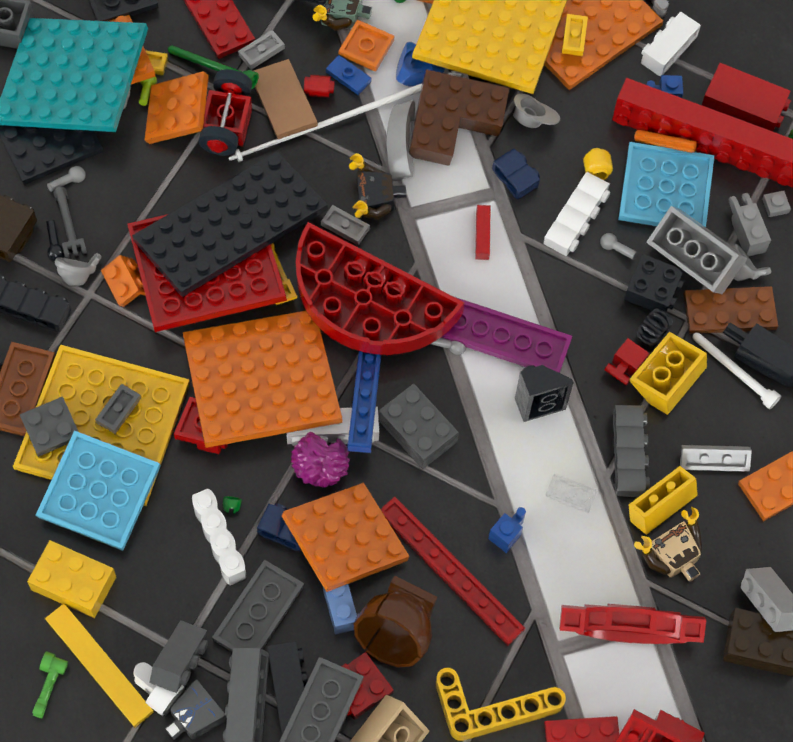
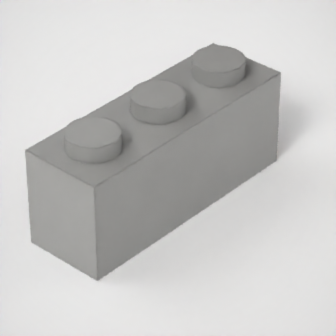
(769, 597)

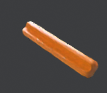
(665, 141)

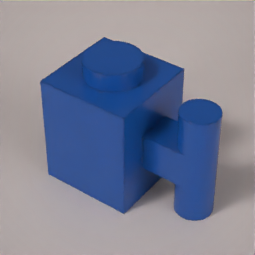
(669, 84)
(507, 530)

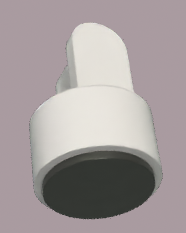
(159, 698)

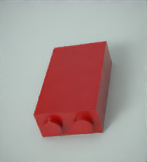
(747, 97)

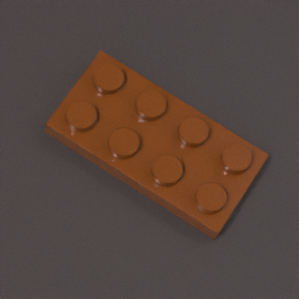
(741, 306)
(22, 384)

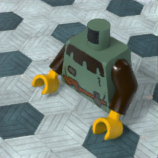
(341, 13)

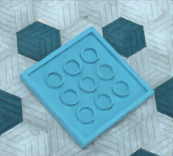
(664, 178)
(98, 490)

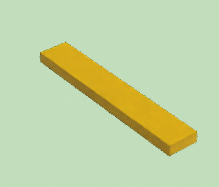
(99, 665)

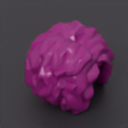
(318, 462)

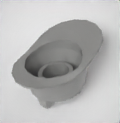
(533, 113)

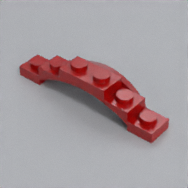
(632, 624)

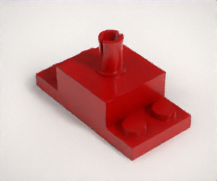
(662, 729)

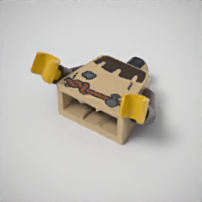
(675, 549)

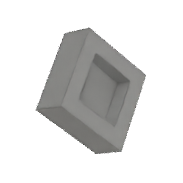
(776, 203)

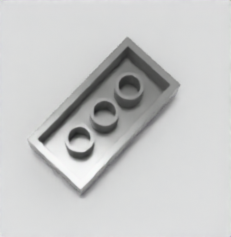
(696, 250)

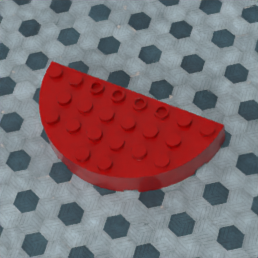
(367, 299)

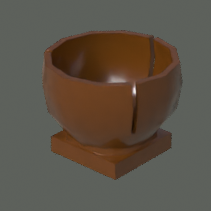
(402, 624)

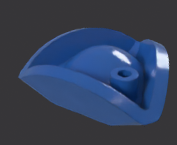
(412, 71)

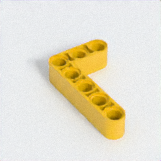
(493, 711)

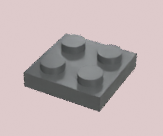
(49, 426)

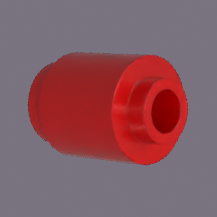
(318, 86)

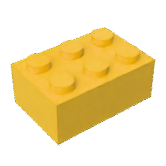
(72, 579)

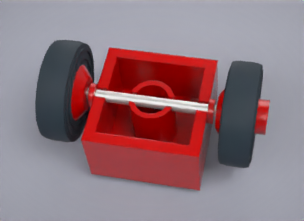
(226, 113)

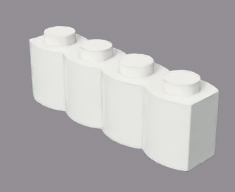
(576, 214)
(221, 539)

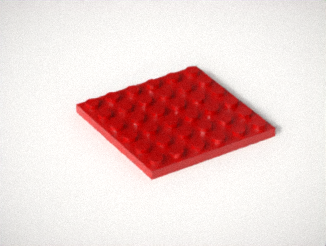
(238, 289)

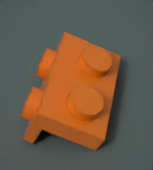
(123, 279)

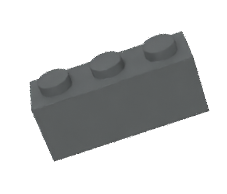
(179, 657)

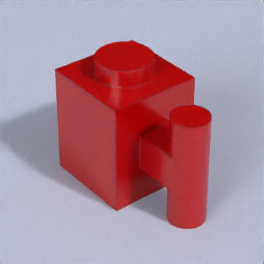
(628, 360)

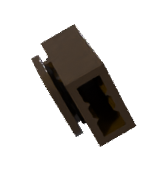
(15, 227)

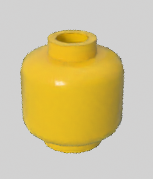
(598, 163)

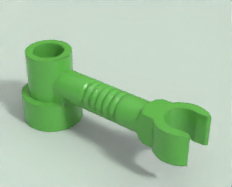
(54, 667)

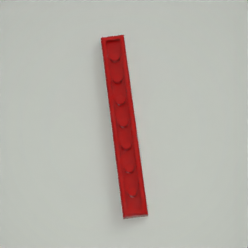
(452, 572)

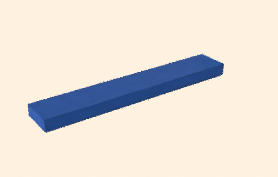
(364, 402)

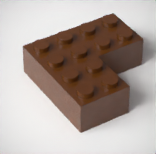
(451, 104)

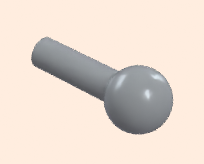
(75, 174)
(609, 242)
(454, 346)

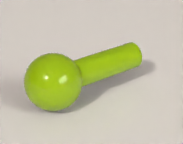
(146, 90)

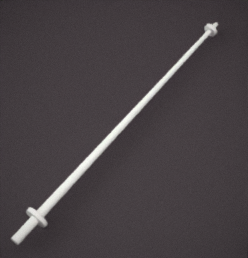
(386, 100)

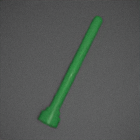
(254, 76)

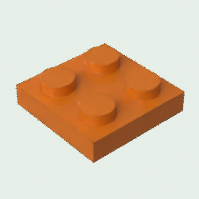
(366, 45)

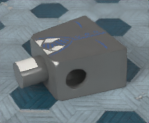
(195, 713)

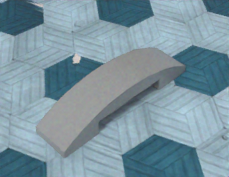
(399, 139)

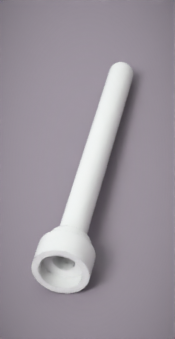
(768, 397)

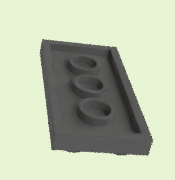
(258, 609)
(323, 704)

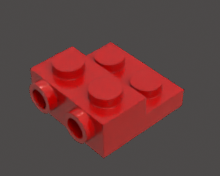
(190, 428)
(372, 689)

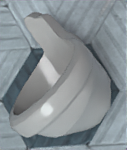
(748, 270)
(74, 271)

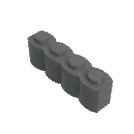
(629, 451)

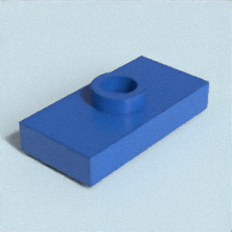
(348, 75)

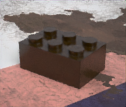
(756, 645)

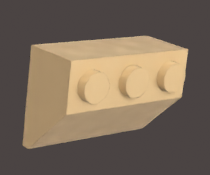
(391, 723)

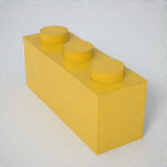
(663, 500)

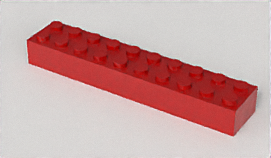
(714, 132)

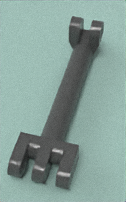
(73, 243)

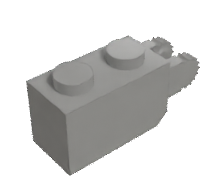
(749, 226)

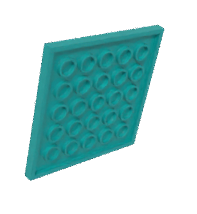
(72, 74)

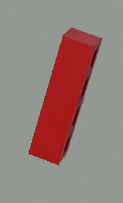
(483, 216)

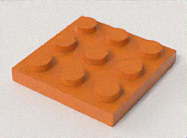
(176, 107)

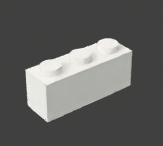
(670, 43)

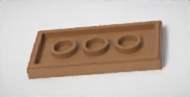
(284, 100)

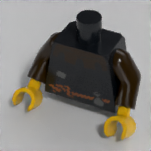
(374, 190)

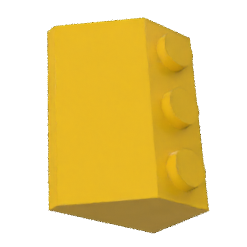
(669, 372)

